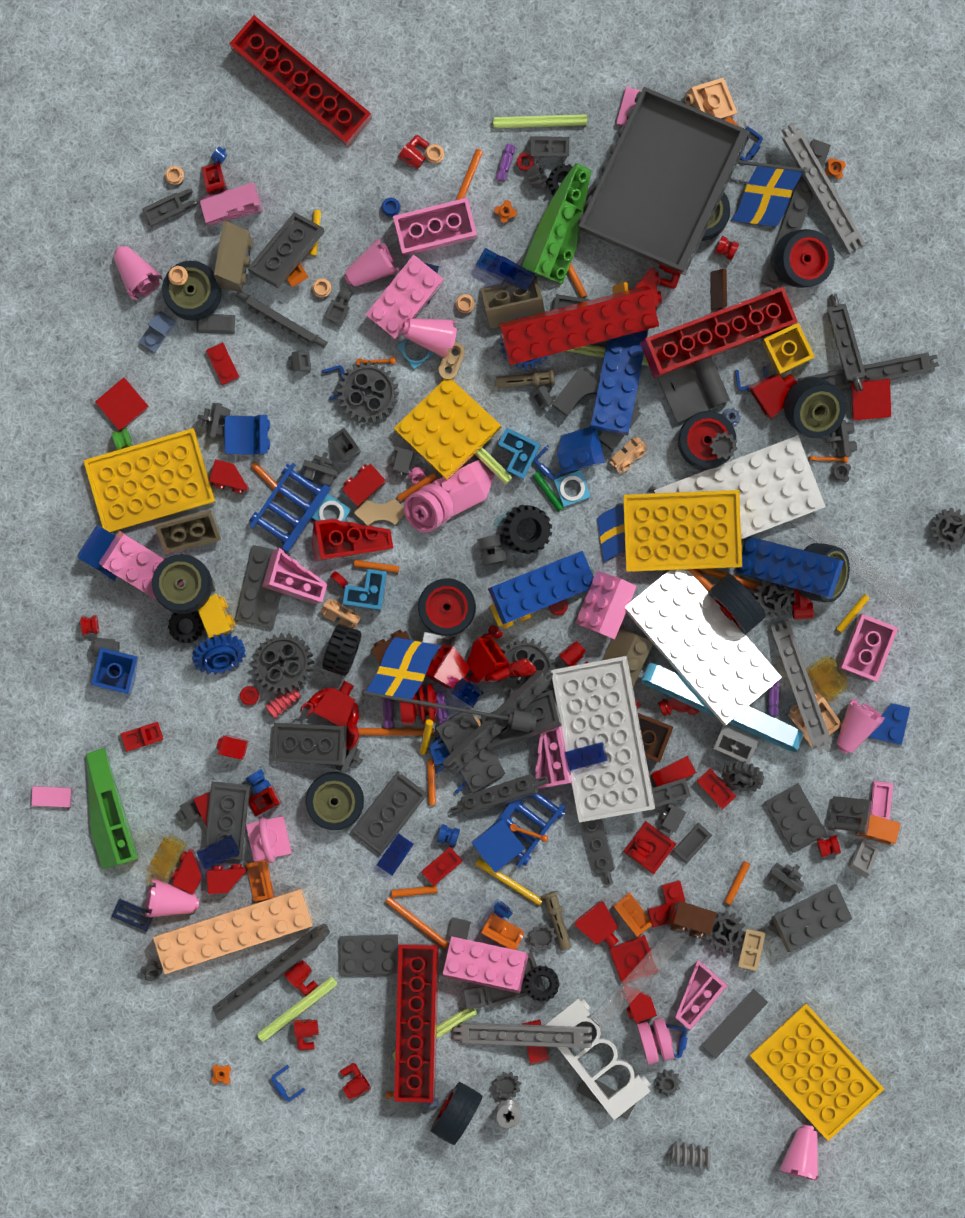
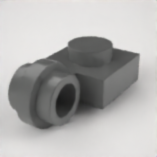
(337, 311)

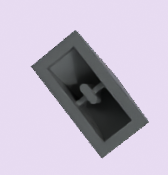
(345, 445)

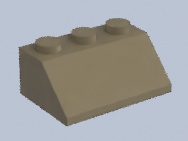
(233, 257)
(511, 303)
(188, 531)
(632, 646)

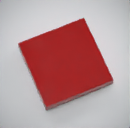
(872, 401)
(122, 404)
(661, 843)
(628, 955)

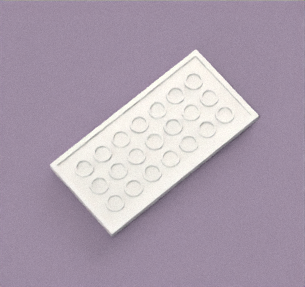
(771, 482)
(702, 644)
(598, 707)

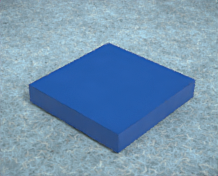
(498, 845)

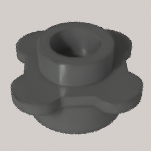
(844, 468)
(151, 971)

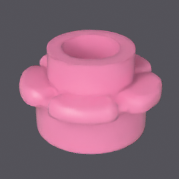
(417, 474)

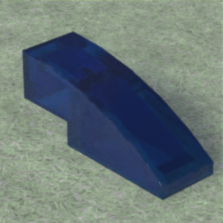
(505, 269)

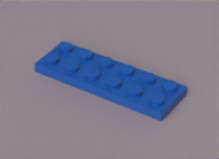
(618, 383)
(790, 567)
(541, 587)

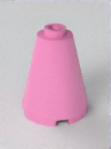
(371, 265)
(136, 273)
(431, 334)
(857, 726)
(169, 900)
(802, 1154)

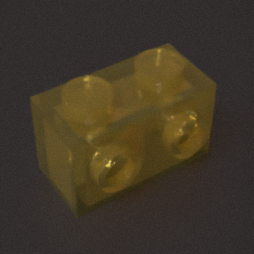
(827, 677)
(170, 855)

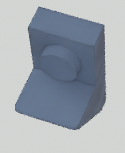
(157, 332)

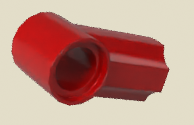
(802, 607)

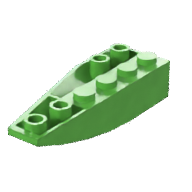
(559, 228)
(107, 815)

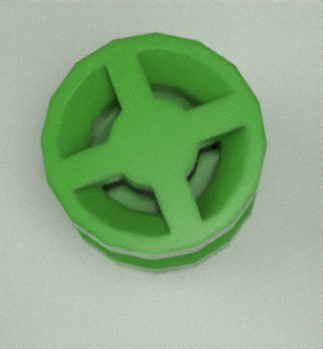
(122, 439)

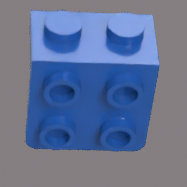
(246, 435)
(95, 548)

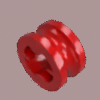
(519, 161)

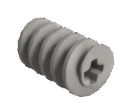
(513, 1118)
(690, 1155)

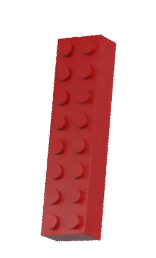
(300, 80)
(579, 325)
(718, 332)
(416, 1023)

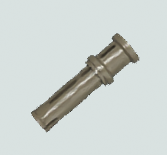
(502, 381)
(554, 910)

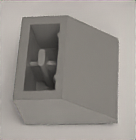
(735, 742)

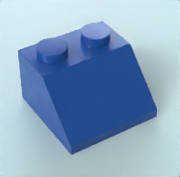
(579, 450)
(115, 671)

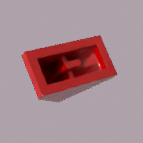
(214, 179)
(264, 800)

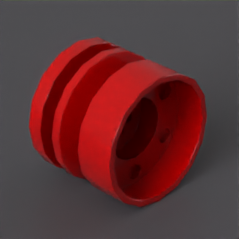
(410, 710)

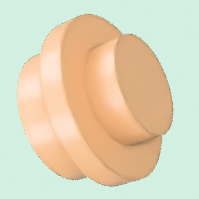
(434, 153)
(174, 175)
(178, 275)
(321, 288)
(465, 304)

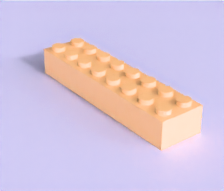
(233, 930)

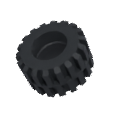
(541, 534)
(341, 650)

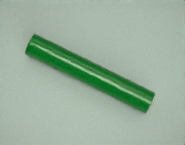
(548, 492)

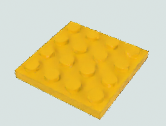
(447, 428)

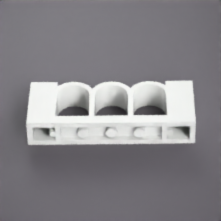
(627, 1095)

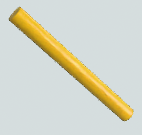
(509, 882)

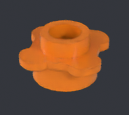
(840, 165)
(505, 216)
(221, 1069)

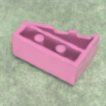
(231, 204)
(700, 995)

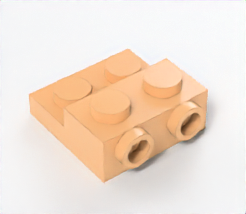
(712, 98)
(830, 718)

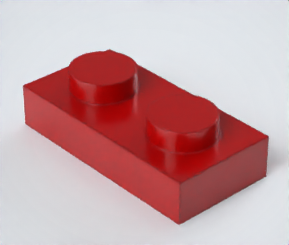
(222, 363)
(716, 788)
(441, 866)

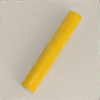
(316, 219)
(853, 612)
(426, 737)

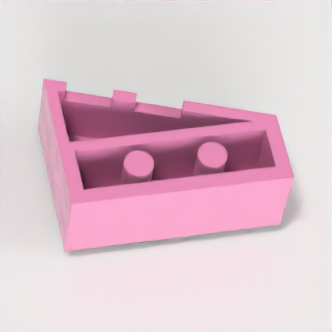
(292, 579)
(552, 759)

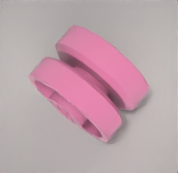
(428, 508)
(656, 1041)

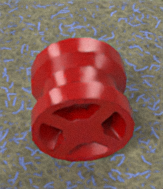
(89, 625)

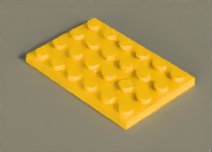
(149, 480)
(682, 530)
(816, 1071)

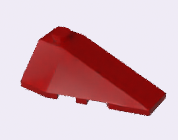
(342, 539)

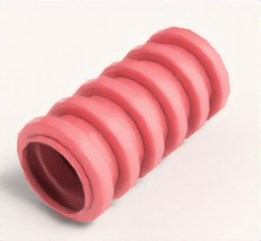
(282, 702)

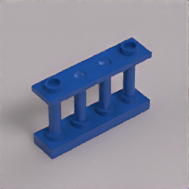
(297, 523)
(517, 806)

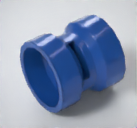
(256, 777)
(452, 836)

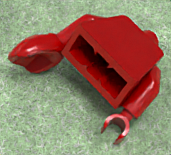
(490, 663)
(338, 708)

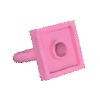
(268, 838)

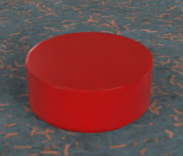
(339, 579)
(559, 608)
(249, 695)

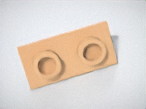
(623, 461)
(334, 609)

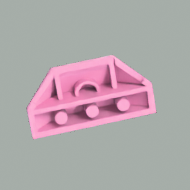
(467, 485)

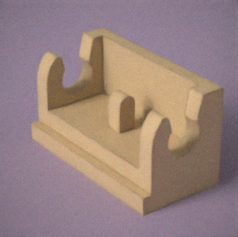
(751, 949)

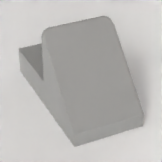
(863, 859)

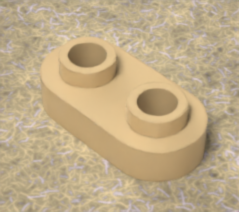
(451, 361)

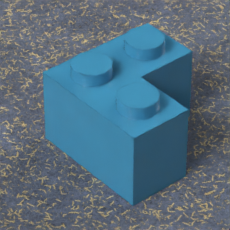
(523, 450)
(371, 595)

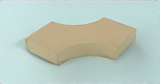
(371, 512)

